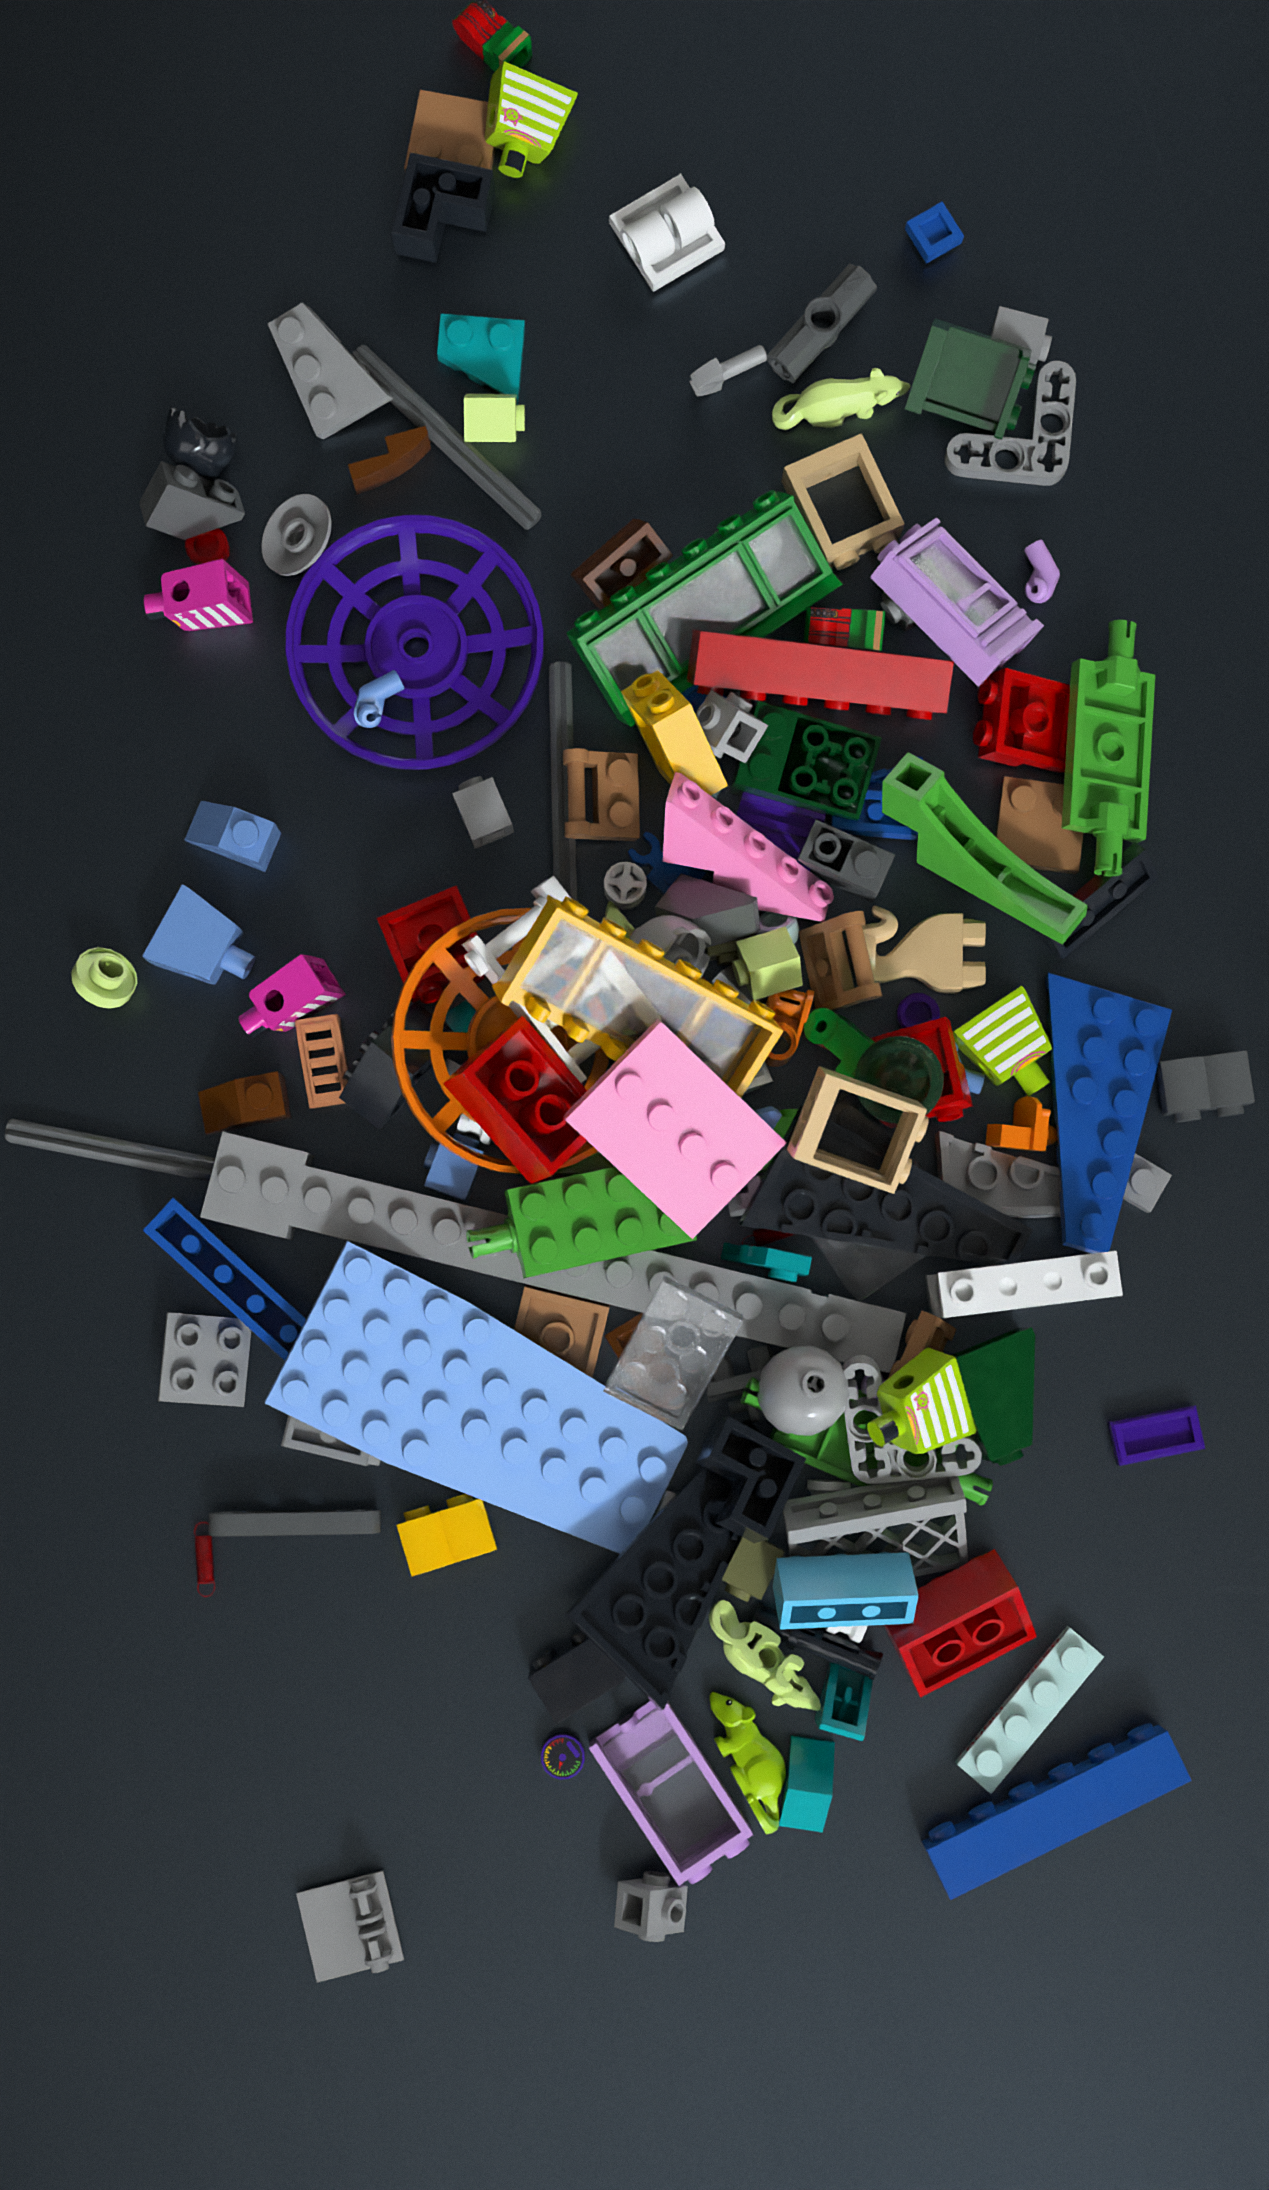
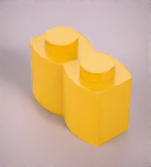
(446, 1535)

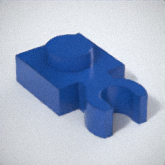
(662, 873)

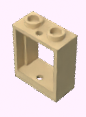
(830, 463)
(816, 1112)

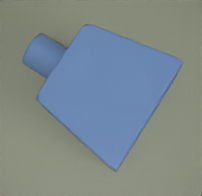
(198, 941)

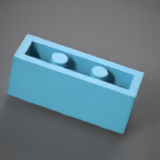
(845, 1590)

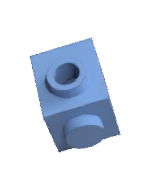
(451, 1173)

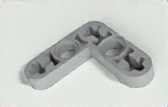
(1027, 451)
(892, 1464)

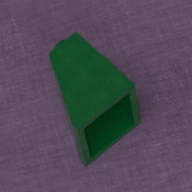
(1001, 1392)

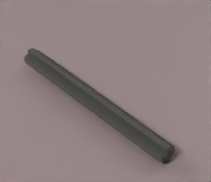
(450, 441)
(561, 739)
(109, 1149)

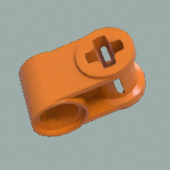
(791, 1013)

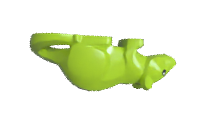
(758, 1764)

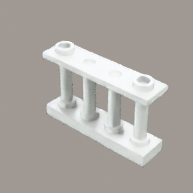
(483, 961)
(1024, 1285)

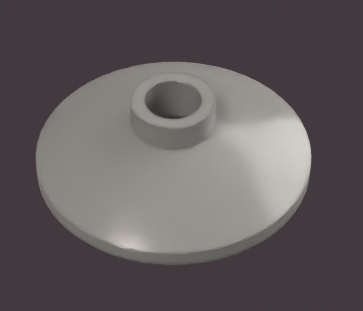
(296, 534)

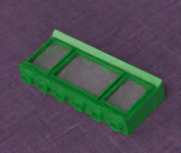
(736, 582)

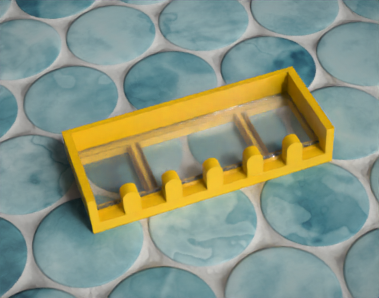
(615, 989)

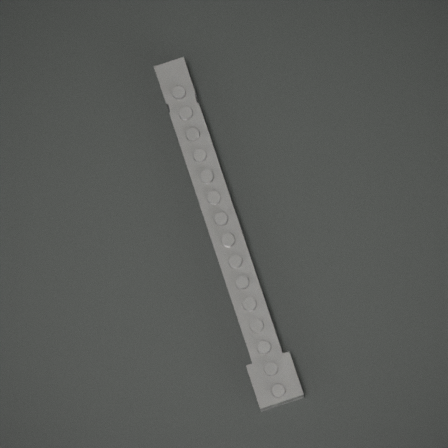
(278, 1190)

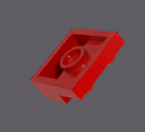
(1023, 720)
(418, 926)
(940, 1039)

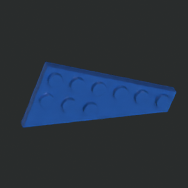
(1101, 1087)

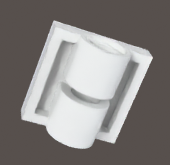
(668, 231)

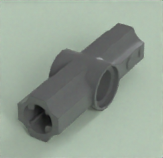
(838, 306)

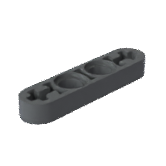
(294, 1522)

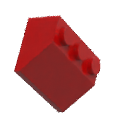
(519, 1099)
(962, 1623)

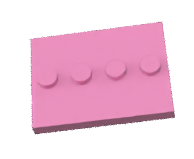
(674, 1128)

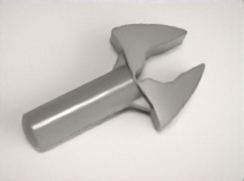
(711, 375)

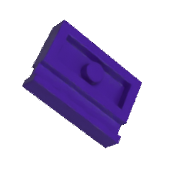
(779, 822)

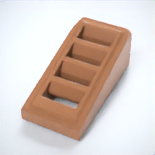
(318, 1024)

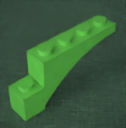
(969, 855)

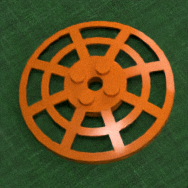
(487, 1023)

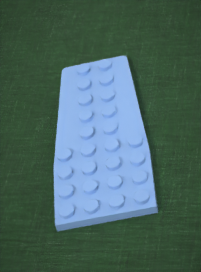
(472, 1404)

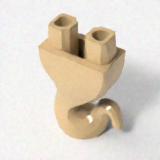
(928, 951)

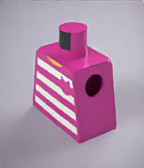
(202, 597)
(306, 990)

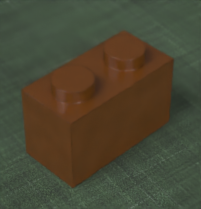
(621, 562)

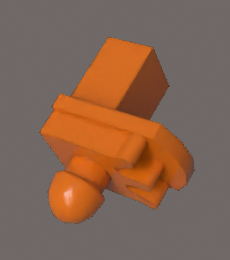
(1029, 1128)

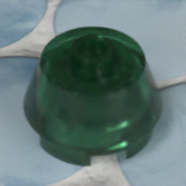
(903, 1068)

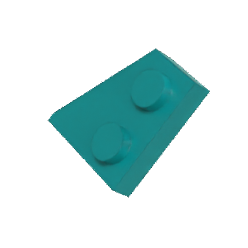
(484, 350)
(781, 1265)

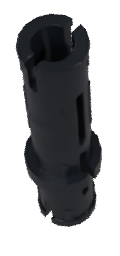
(823, 1644)

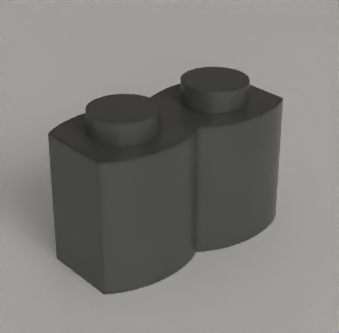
(1205, 1084)

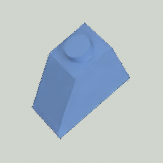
(234, 834)

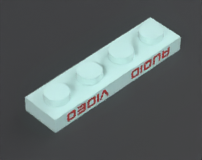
(1029, 1709)

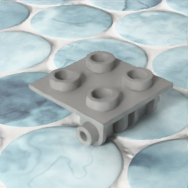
(204, 1360)
(350, 1926)

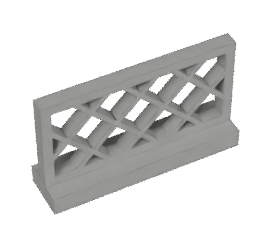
(877, 1507)

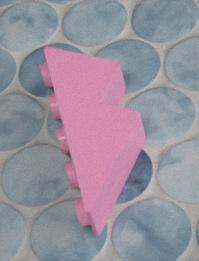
(712, 838)

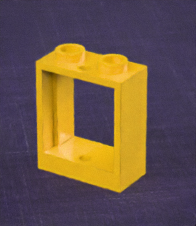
(672, 732)

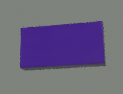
(1156, 1435)

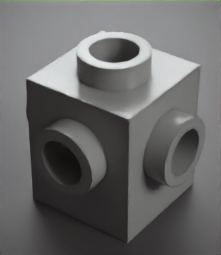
(730, 725)
(651, 1906)

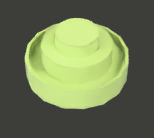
(104, 977)

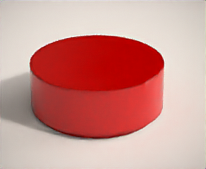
(208, 547)

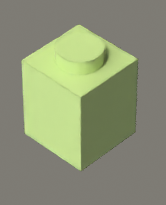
(492, 418)
(768, 963)

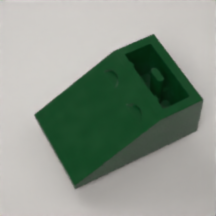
(808, 763)

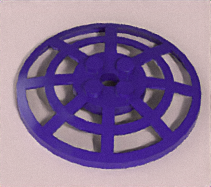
(415, 617)

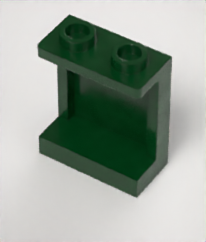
(971, 378)

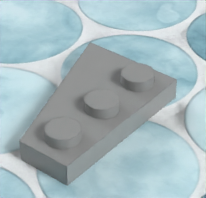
(325, 374)
(1004, 1182)

